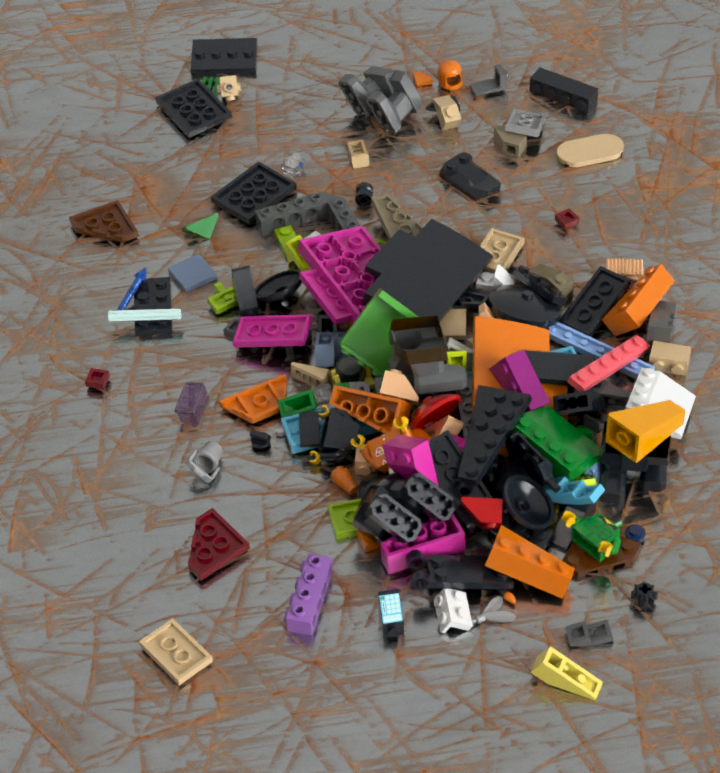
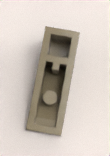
(556, 278)

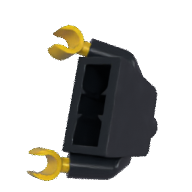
(336, 435)

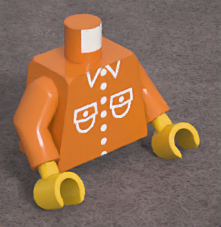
(374, 452)

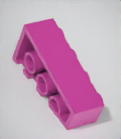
(433, 539)

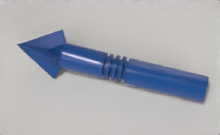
(140, 276)

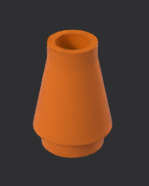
(343, 479)

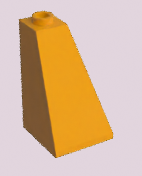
(643, 428)

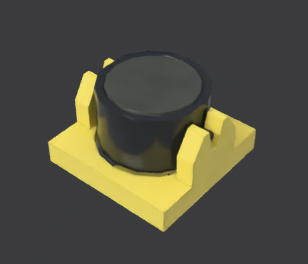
(350, 371)

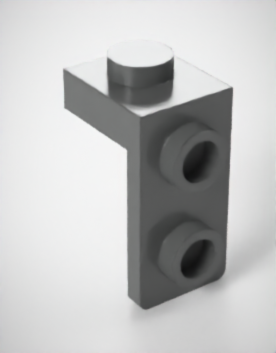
(492, 85)

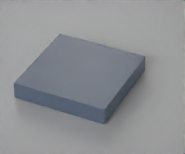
(192, 273)

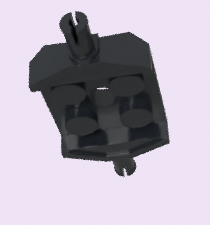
(540, 466)

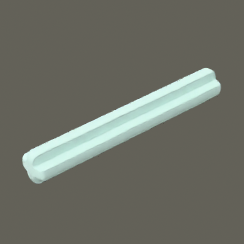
(144, 315)

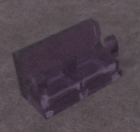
(192, 402)

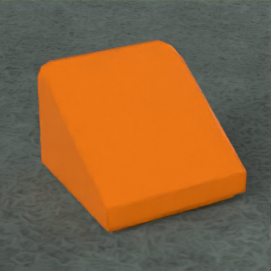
(366, 543)

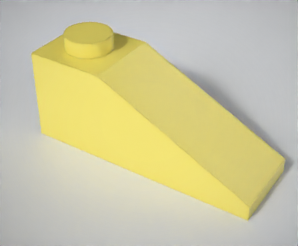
(565, 674)

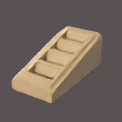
(358, 154)
(309, 374)

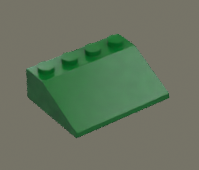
(559, 442)

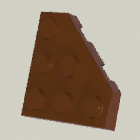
(105, 222)
(586, 563)

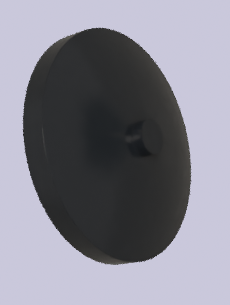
(523, 305)

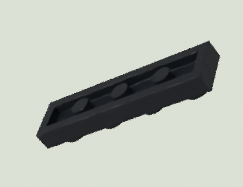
(539, 286)

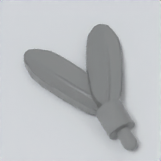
(492, 614)

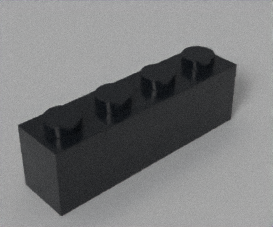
(563, 89)

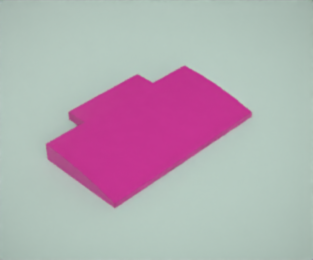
(338, 271)

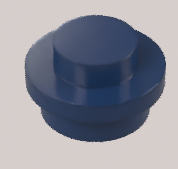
(635, 533)

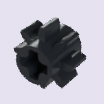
(644, 595)

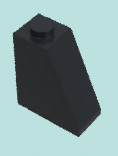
(580, 403)

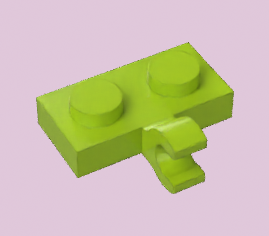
(222, 299)

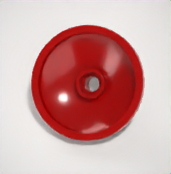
(434, 410)

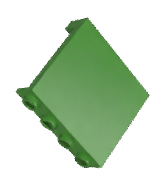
(369, 333)

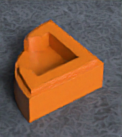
(422, 79)

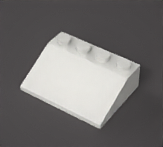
(656, 387)

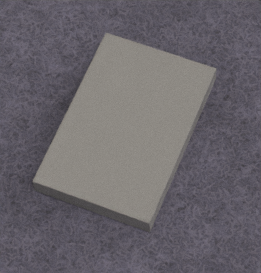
(525, 122)

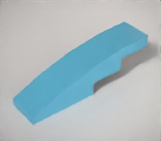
(574, 492)

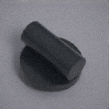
(259, 439)

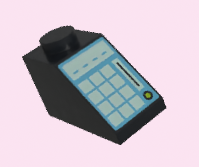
(390, 613)

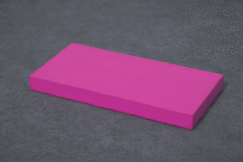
(272, 331)

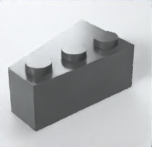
(660, 324)

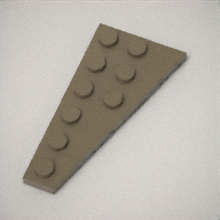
(393, 217)

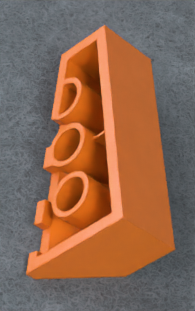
(370, 408)

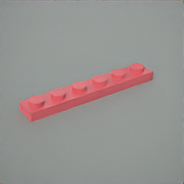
(609, 363)

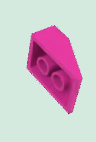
(410, 456)

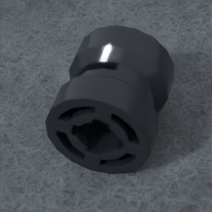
(363, 194)

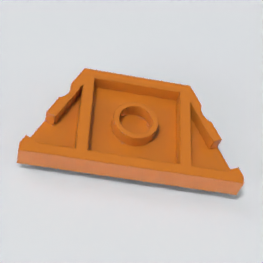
(258, 401)

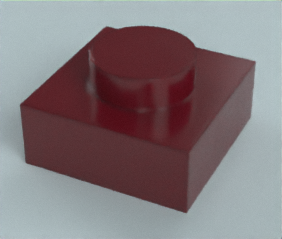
(567, 219)
(97, 378)

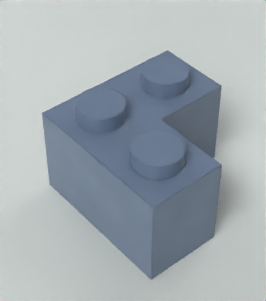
(328, 349)

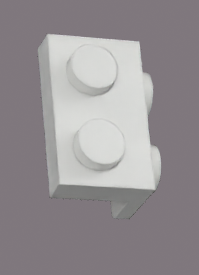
(452, 610)

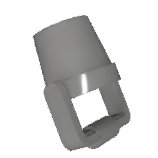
(205, 461)

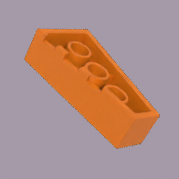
(639, 301)
(529, 563)

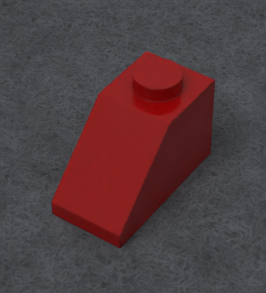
(484, 511)

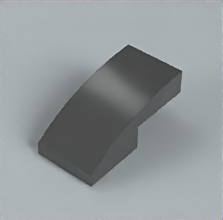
(588, 635)

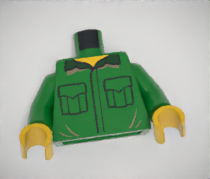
(595, 534)

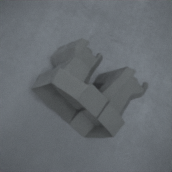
(384, 93)

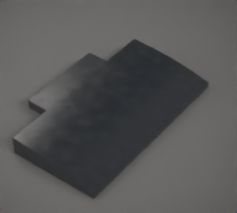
(427, 269)

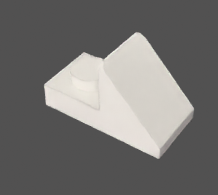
(489, 281)

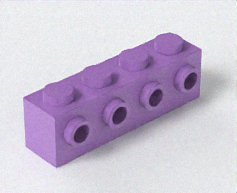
(309, 594)

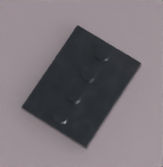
(224, 56)
(193, 108)
(252, 191)

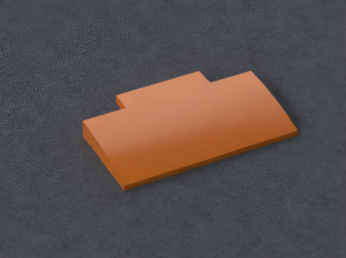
(500, 338)

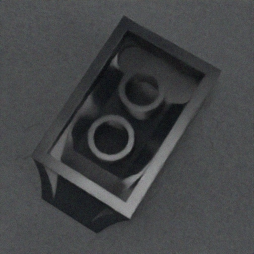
(468, 176)

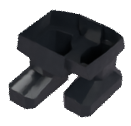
(615, 467)

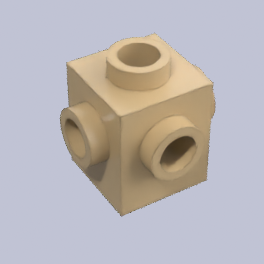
(229, 81)

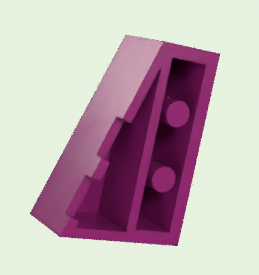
(518, 375)

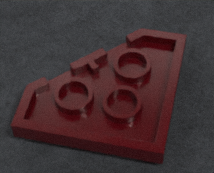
(214, 544)

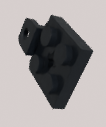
(538, 537)

